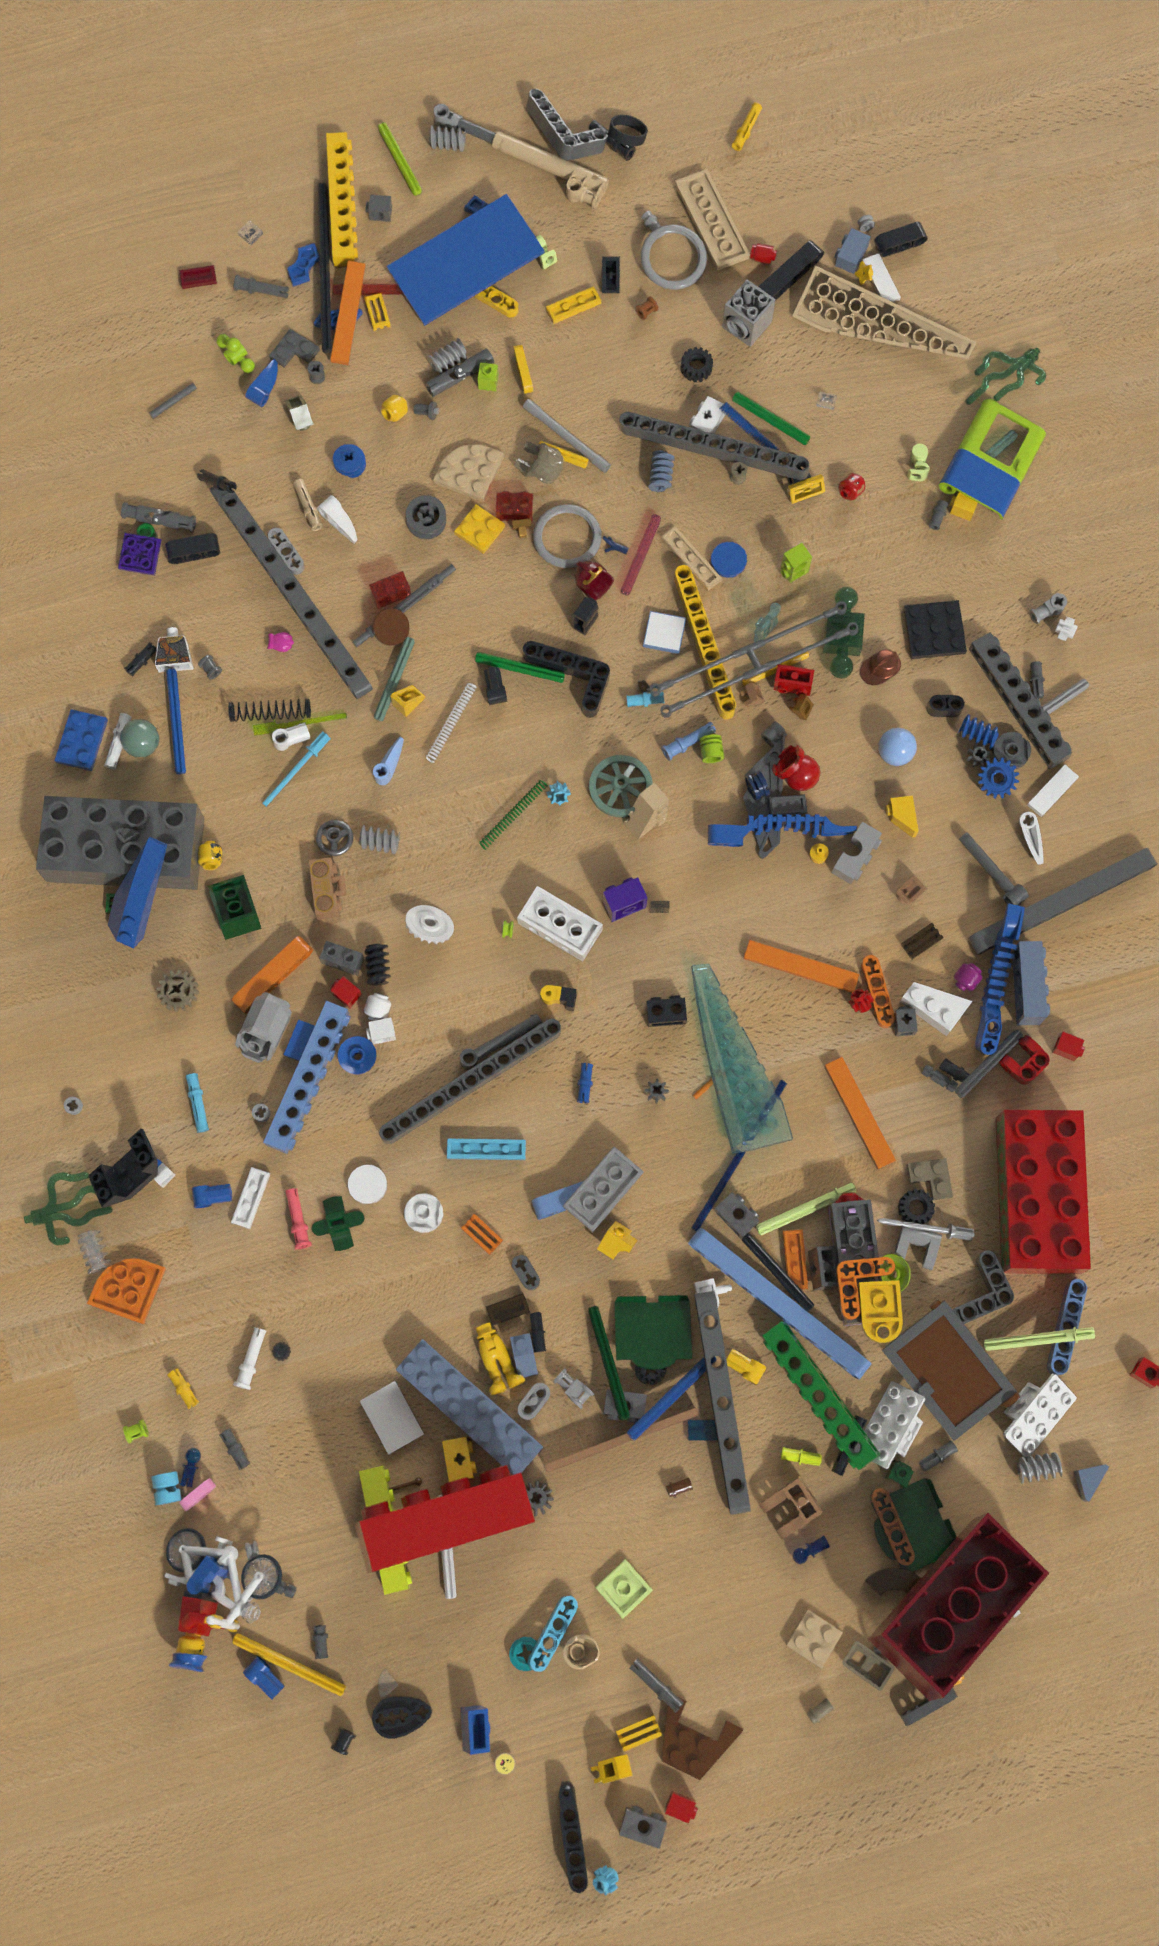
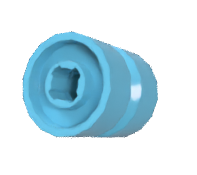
(163, 1481)

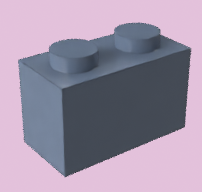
(852, 251)

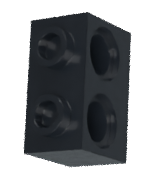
(667, 1017)

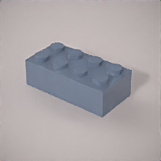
(1029, 983)

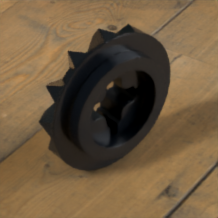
(651, 1378)

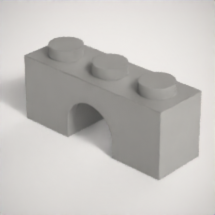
(849, 867)

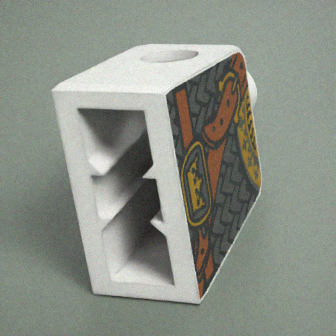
(173, 652)

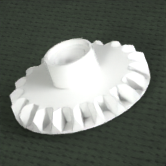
(429, 924)

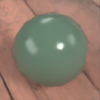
(139, 738)

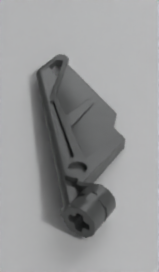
(774, 737)

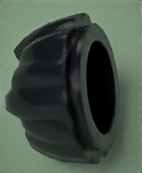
(281, 1351)

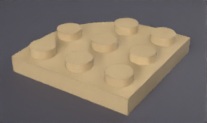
(469, 470)

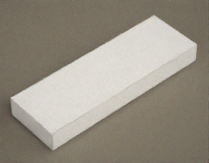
(881, 279)
(1053, 790)
(250, 1198)

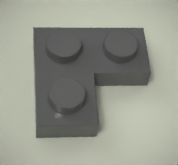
(292, 345)

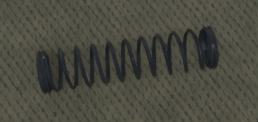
(307, 711)

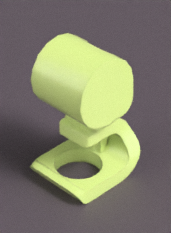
(544, 258)
(918, 457)

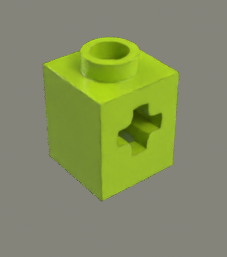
(488, 377)

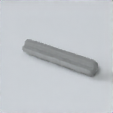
(1066, 696)

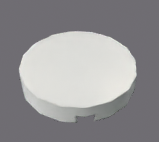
(367, 1184)
(423, 1213)

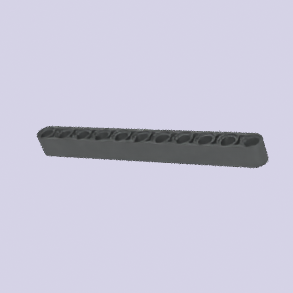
(720, 452)
(1070, 897)
(460, 1082)

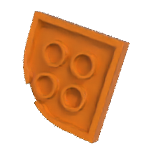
(127, 1288)

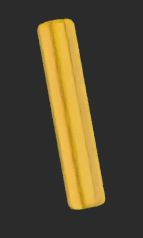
(571, 457)

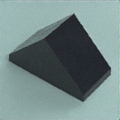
(610, 274)

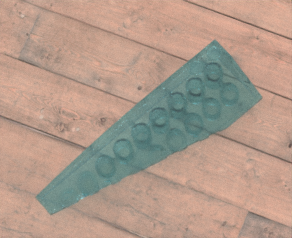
(744, 1094)

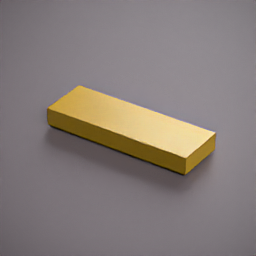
(573, 305)

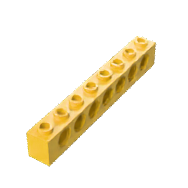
(337, 144)

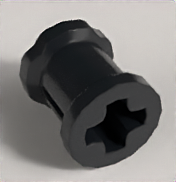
(343, 1741)

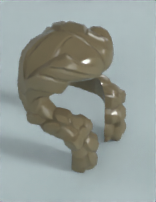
(546, 466)

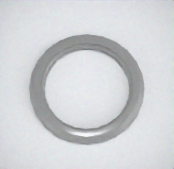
(674, 285)
(567, 508)

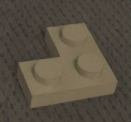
(936, 1173)

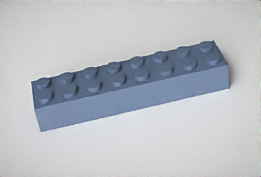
(469, 1408)

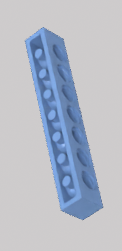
(329, 1013)

